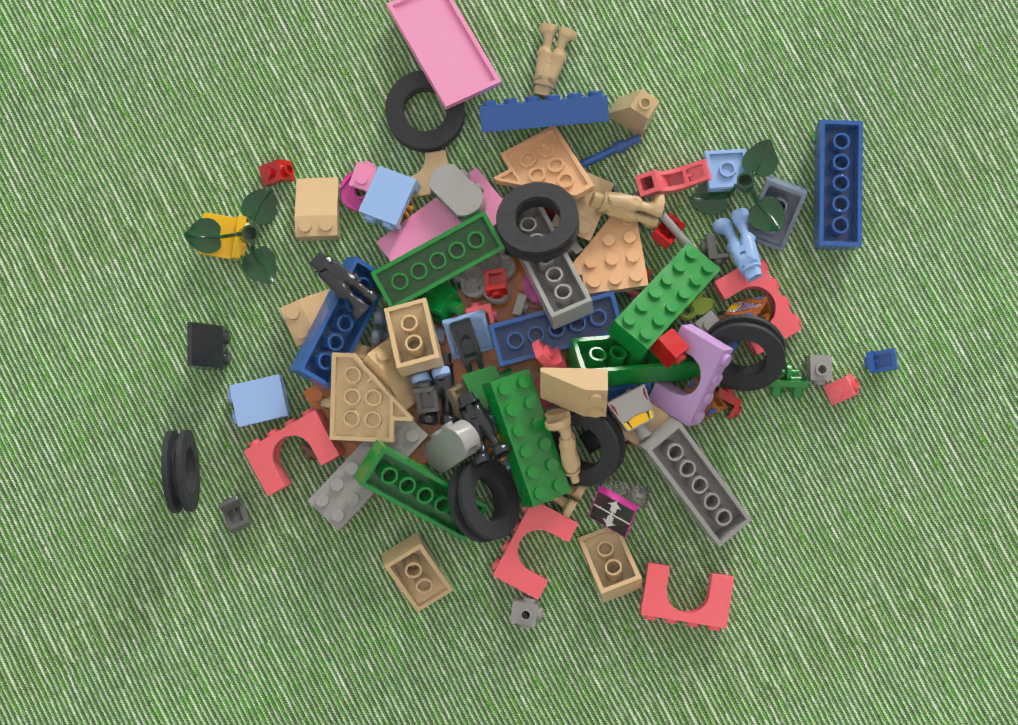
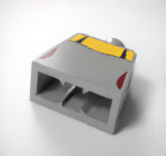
(633, 410)

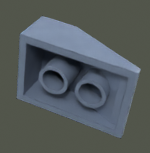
(791, 199)

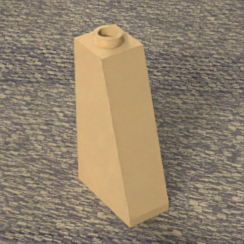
(634, 111)

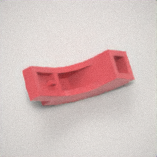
(673, 180)
(550, 359)

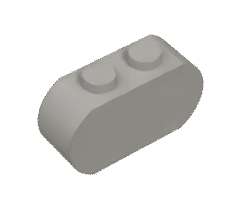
(457, 191)
(452, 445)

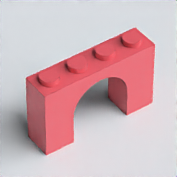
(781, 314)
(265, 454)
(510, 567)
(711, 612)

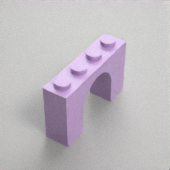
(712, 359)

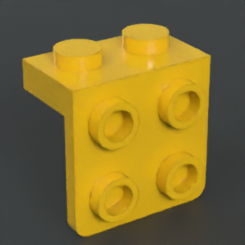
(231, 247)

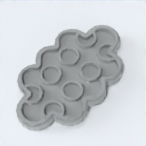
(473, 280)

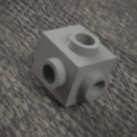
(522, 618)

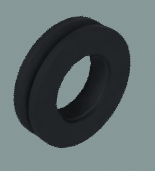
(410, 137)
(542, 247)
(757, 331)
(612, 446)
(180, 471)
(464, 508)

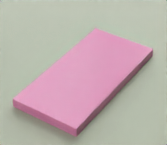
(444, 49)
(432, 221)

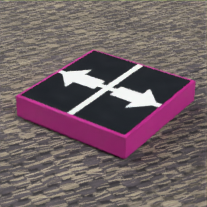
(613, 511)

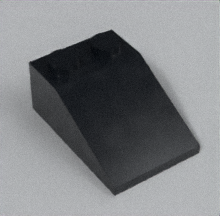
(207, 346)

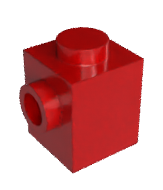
(670, 348)

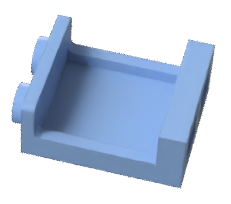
(388, 198)
(259, 400)

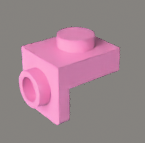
(363, 175)

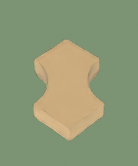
(432, 161)

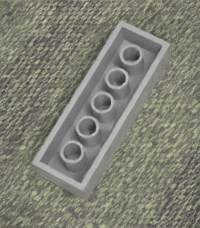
(554, 280)
(695, 481)
(341, 494)

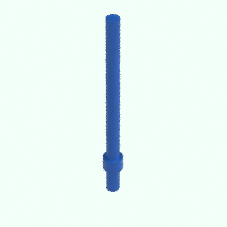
(618, 147)

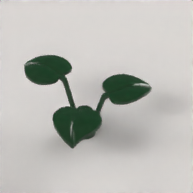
(259, 207)
(764, 216)

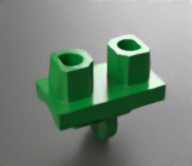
(789, 378)

